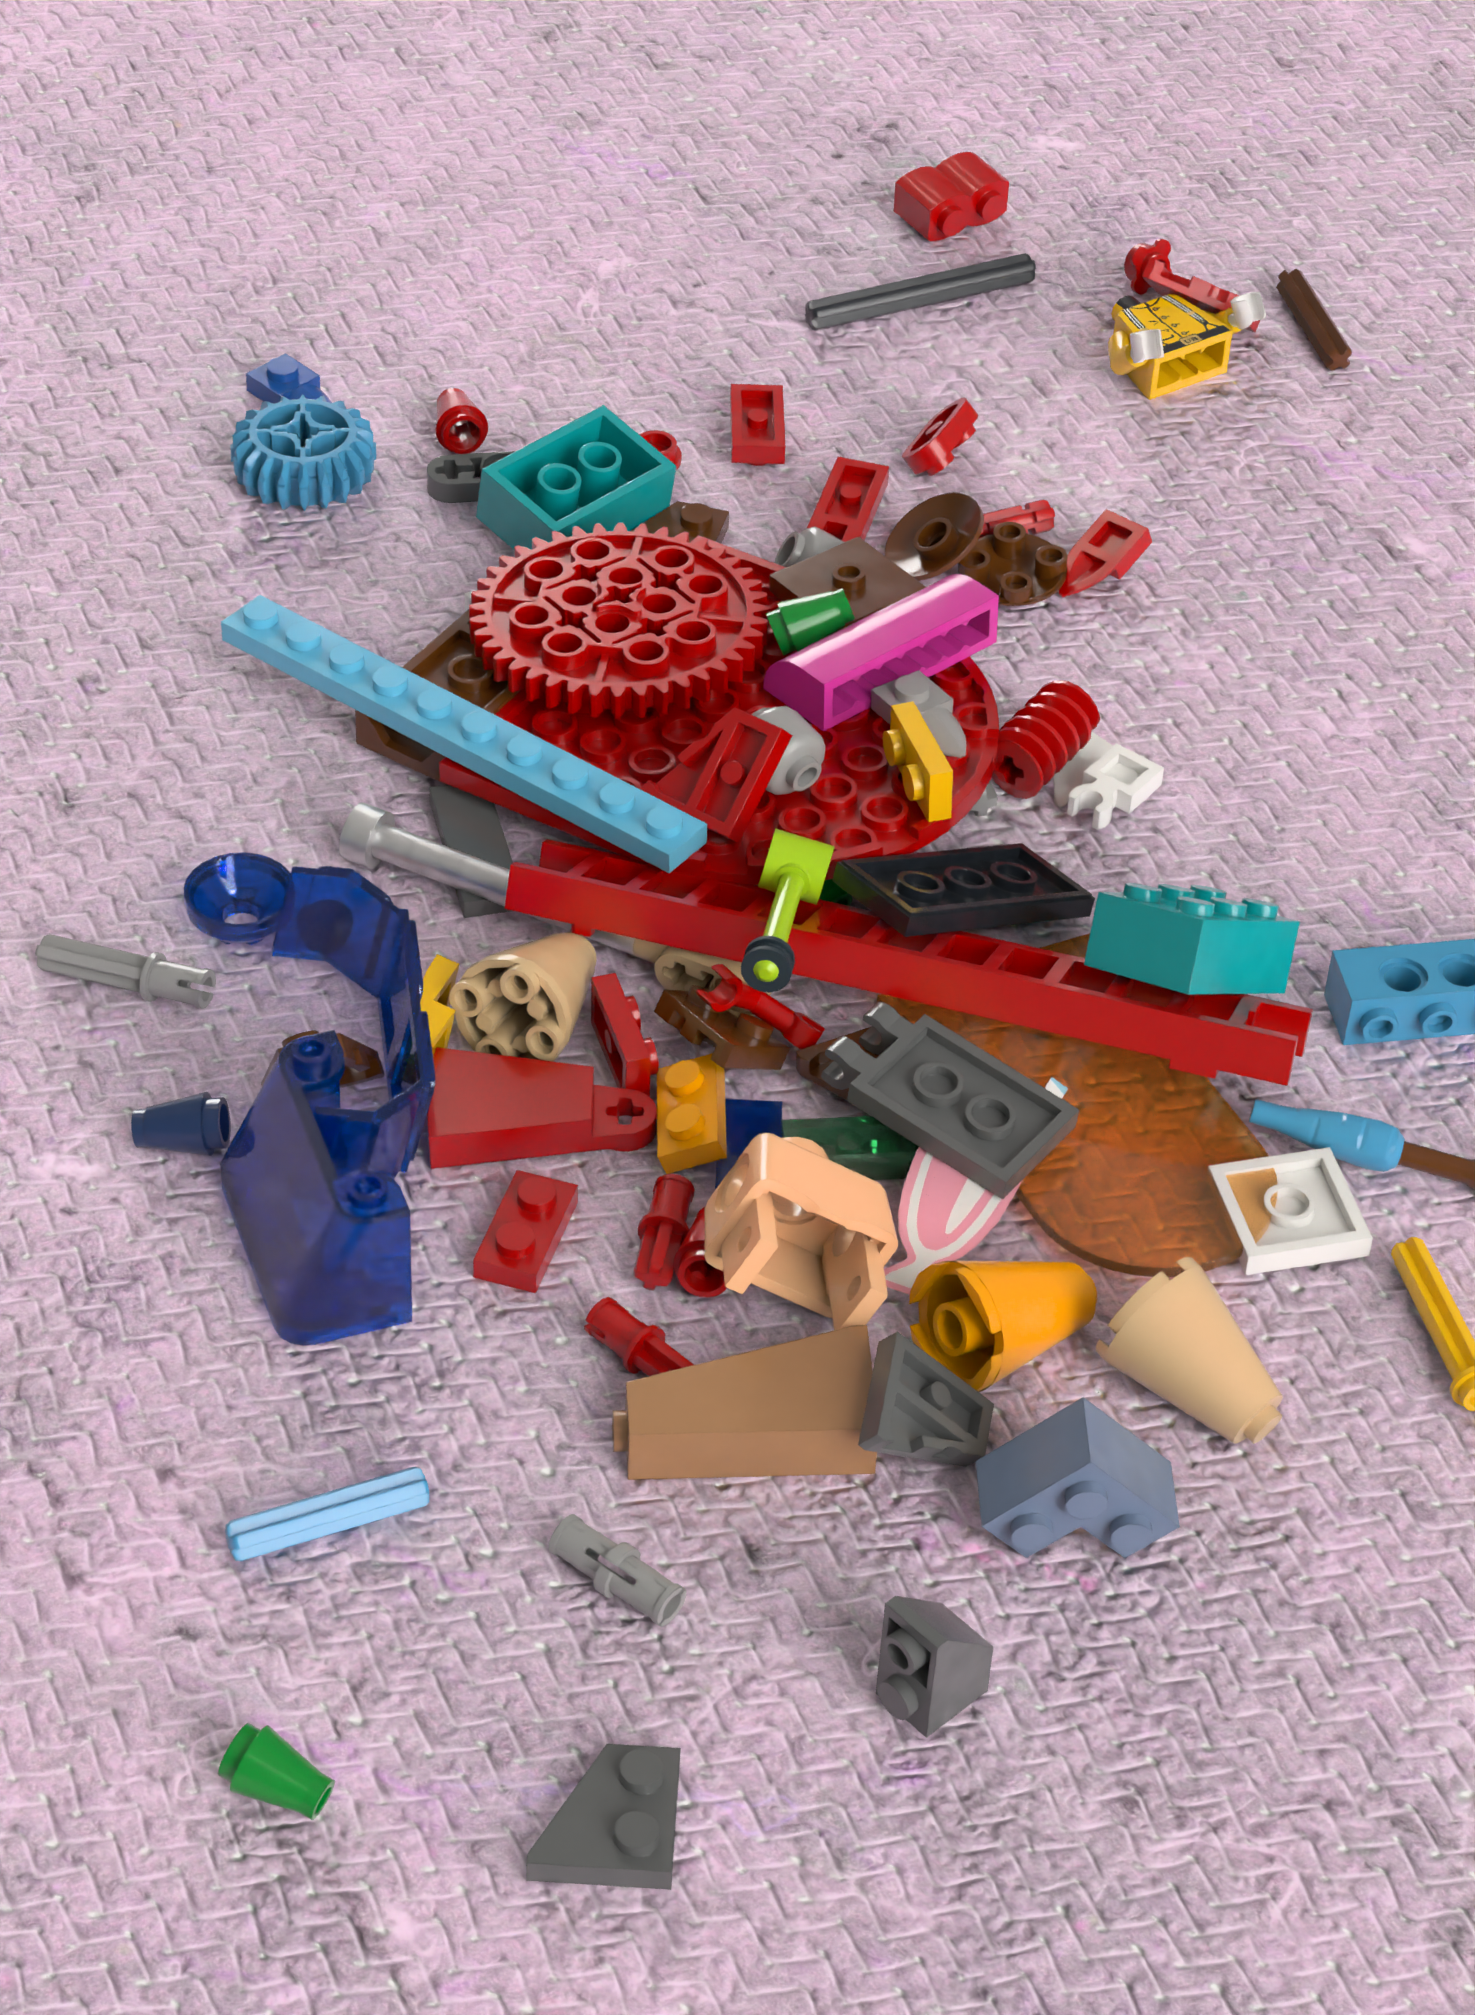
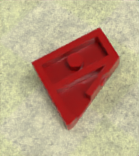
(1196, 291)

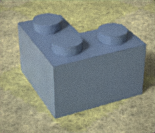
(1073, 1475)

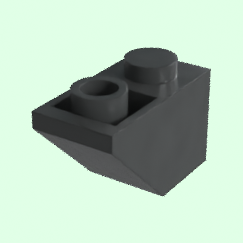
(929, 1663)

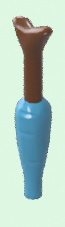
(1360, 1141)

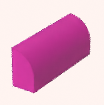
(916, 633)

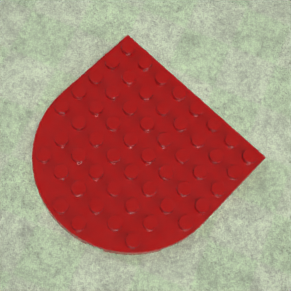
(852, 804)

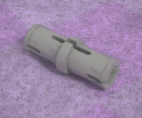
(652, 1592)

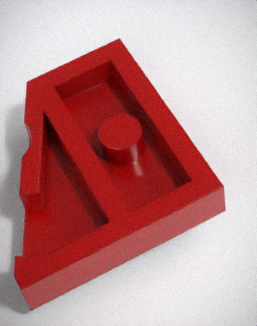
(724, 773)

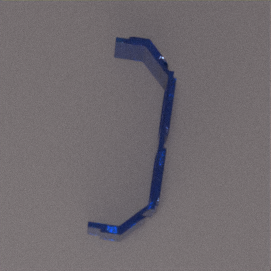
(361, 933)

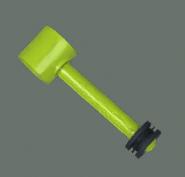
(794, 872)

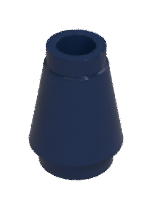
(184, 1125)

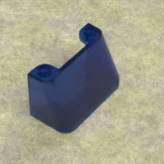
(319, 1243)

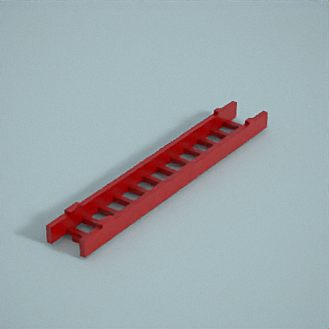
(940, 969)

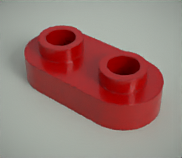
(942, 434)

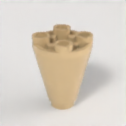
(525, 997)

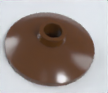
(935, 535)

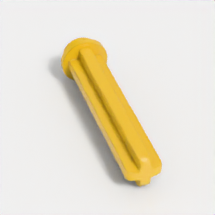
(1439, 1316)

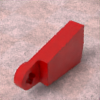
(527, 1108)

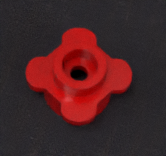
(1137, 260)

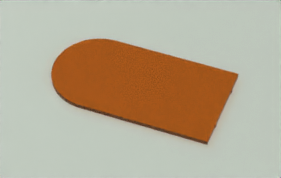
(1134, 1171)

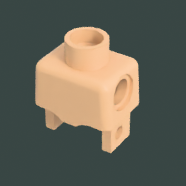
(802, 1229)

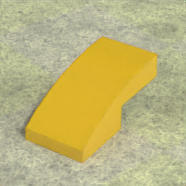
(435, 999)

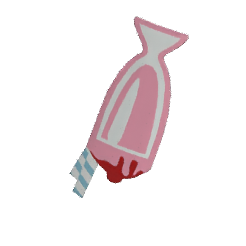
(943, 1214)

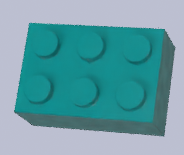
(573, 478)
(1192, 940)

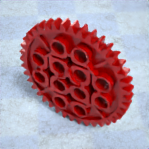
(618, 620)

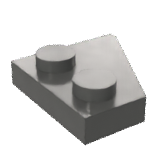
(922, 1408)
(614, 1823)

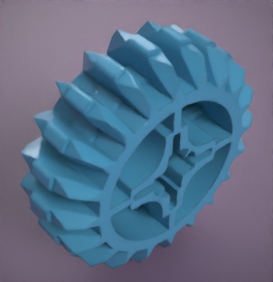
(303, 452)

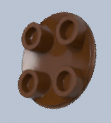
(1016, 565)

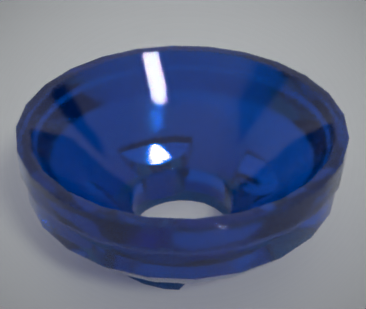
(233, 886)

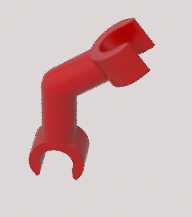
(731, 991)

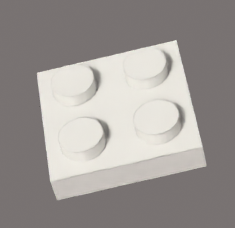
(1312, 1217)

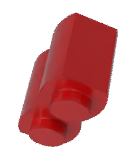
(951, 196)

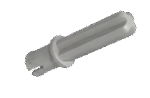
(125, 970)

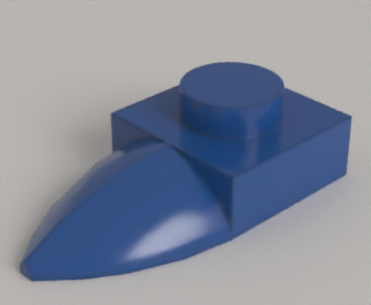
(284, 378)

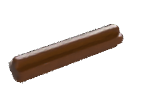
(1314, 319)

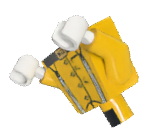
(1175, 343)

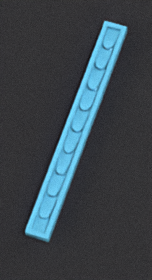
(466, 734)

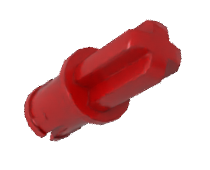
(663, 1230)
(633, 1341)

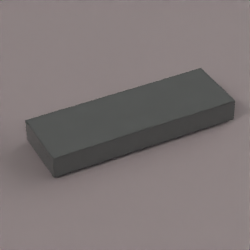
(473, 828)

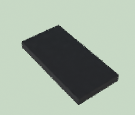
(963, 889)

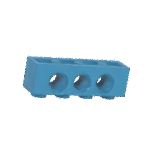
(1402, 991)

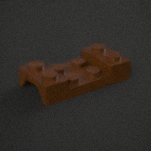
(452, 665)

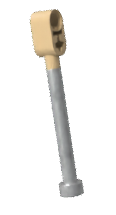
(372, 837)

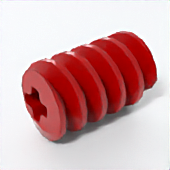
(1043, 737)

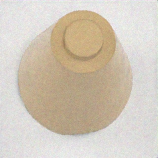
(1194, 1355)

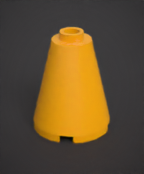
(998, 1314)

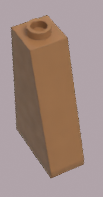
(753, 1413)

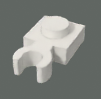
(1115, 780)

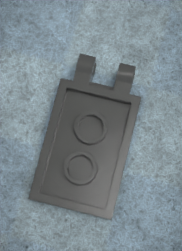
(950, 1098)

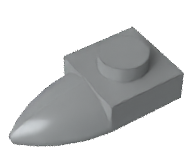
(932, 704)

